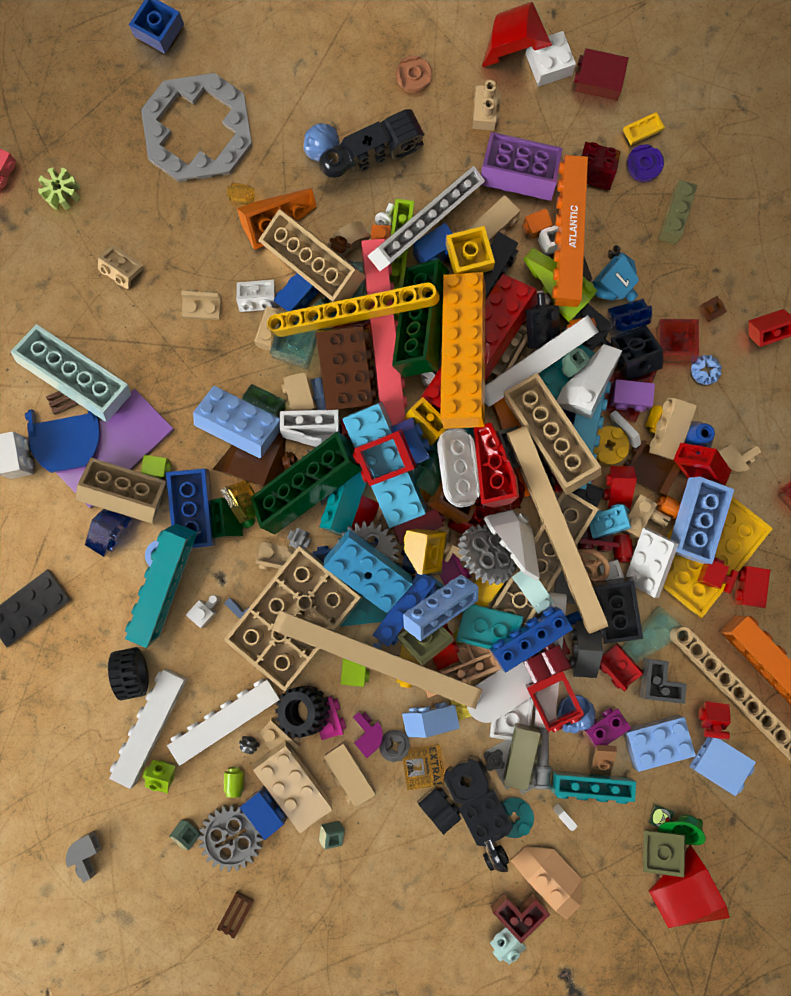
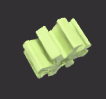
(51, 191)

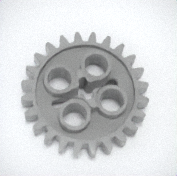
(384, 543)
(486, 555)
(239, 853)

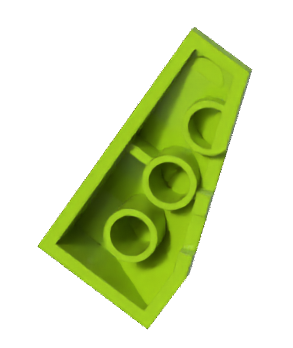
(542, 268)

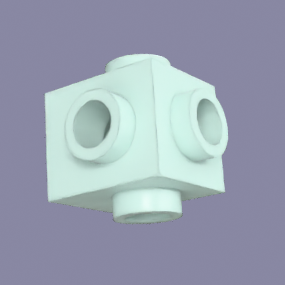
(507, 946)

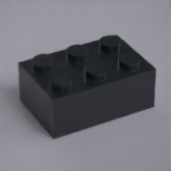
(620, 609)

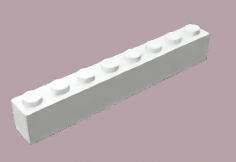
(426, 219)

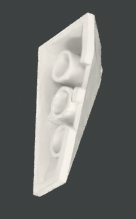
(517, 539)

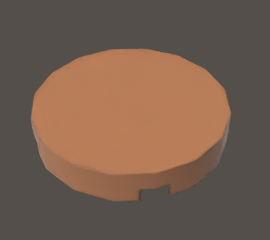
(413, 74)

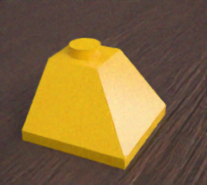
(425, 549)

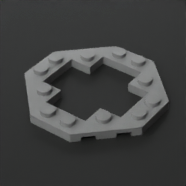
(191, 89)

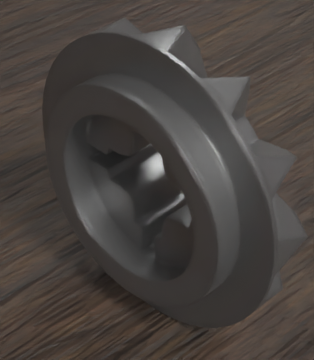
(387, 744)

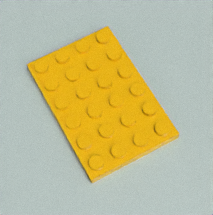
(738, 541)

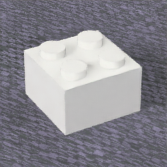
(553, 61)
(15, 456)

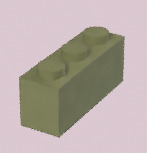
(677, 212)
(522, 756)

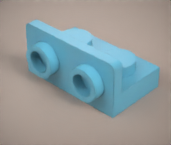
(610, 521)

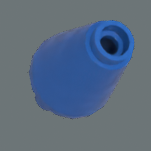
(700, 434)

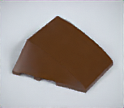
(251, 468)

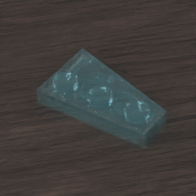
(656, 635)

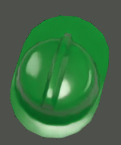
(686, 825)

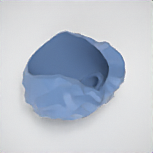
(318, 139)
(588, 718)

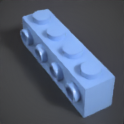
(440, 607)

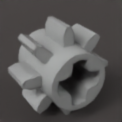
(298, 538)

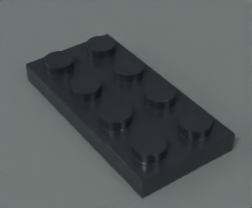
(31, 607)

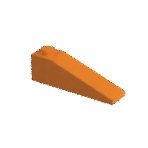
(258, 215)

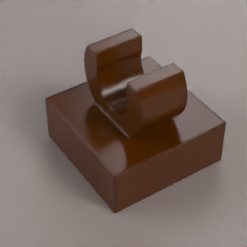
(713, 308)

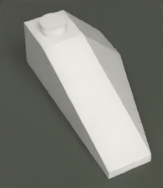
(587, 386)

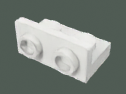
(255, 295)

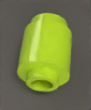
(233, 782)

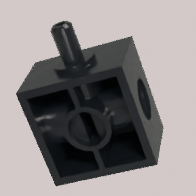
(639, 354)

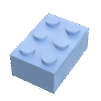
(659, 743)

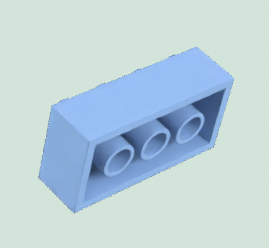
(236, 421)
(701, 519)

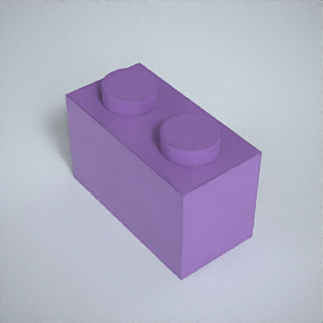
(632, 395)

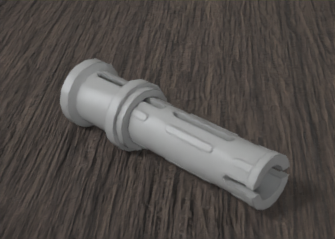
(542, 768)

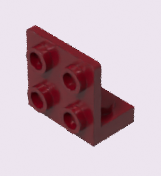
(601, 164)
(603, 545)

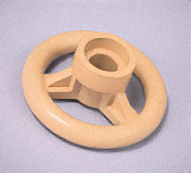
(591, 565)

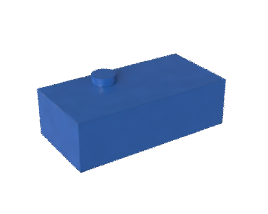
(190, 503)

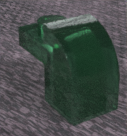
(431, 475)

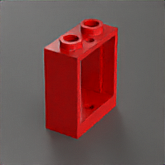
(403, 449)
(707, 464)
(557, 723)

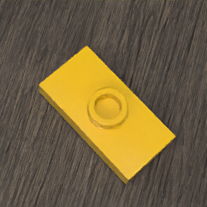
(643, 128)

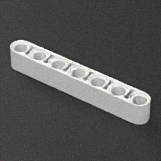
(540, 359)
(549, 695)

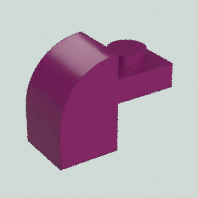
(373, 734)

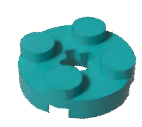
(525, 813)

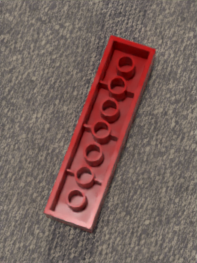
(503, 318)

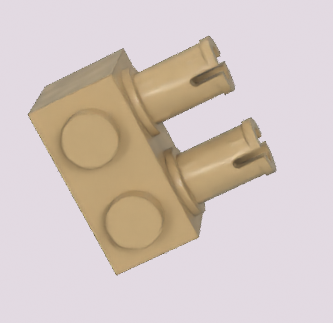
(485, 106)
(641, 512)

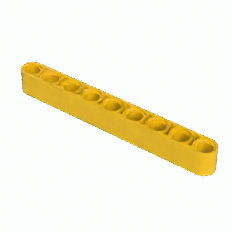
(361, 313)

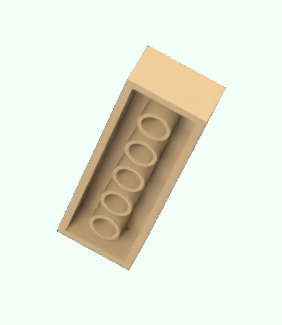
(311, 258)
(552, 434)

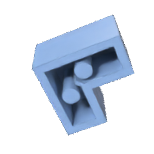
(430, 722)

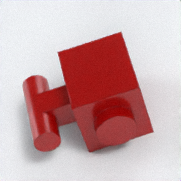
(715, 575)
(716, 718)

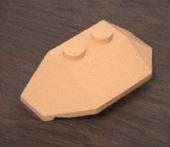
(473, 666)
(550, 878)

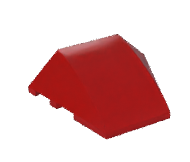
(515, 31)
(690, 897)

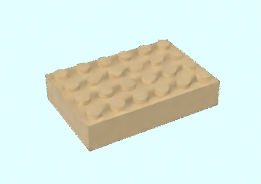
(301, 590)

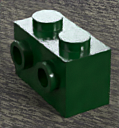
(224, 520)

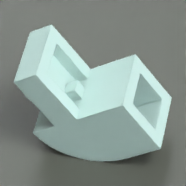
(533, 591)

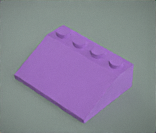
(521, 166)

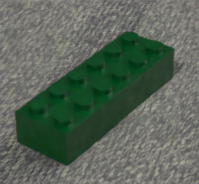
(420, 329)
(305, 483)

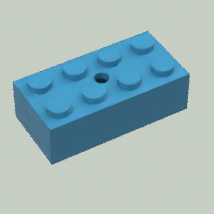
(368, 571)

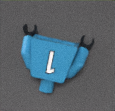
(617, 278)

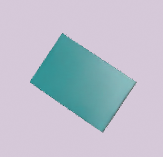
(485, 625)

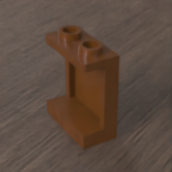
(652, 470)

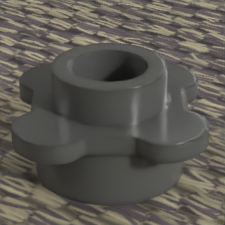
(248, 744)
(489, 756)

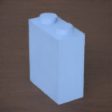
(723, 765)

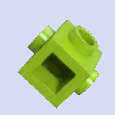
(159, 776)

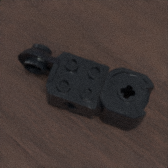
(395, 136)
(481, 809)

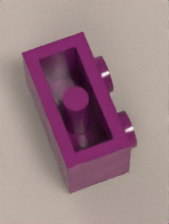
(607, 727)

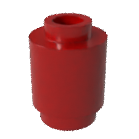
(625, 549)

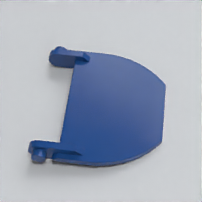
(63, 442)

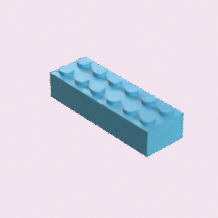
(398, 495)

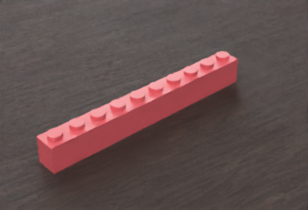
(383, 338)

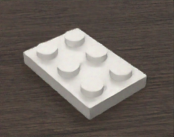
(652, 562)

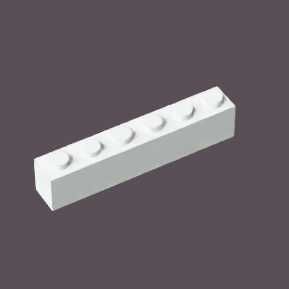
(223, 722)
(148, 728)

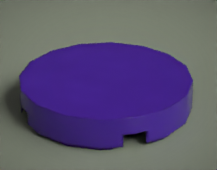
(645, 163)

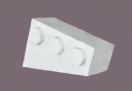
(309, 426)

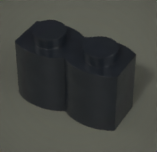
(439, 809)

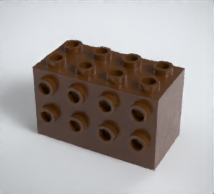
(346, 366)

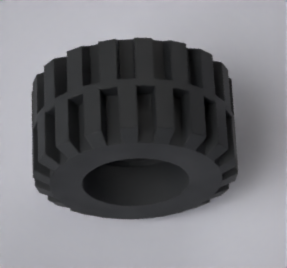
(128, 673)
(289, 715)

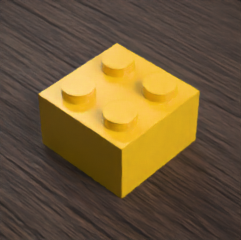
(470, 251)

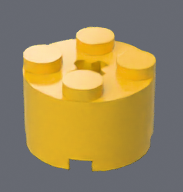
(619, 446)

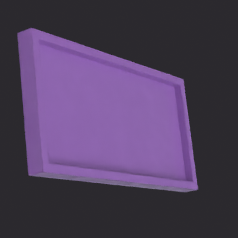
(126, 437)

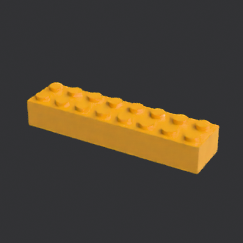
(463, 351)

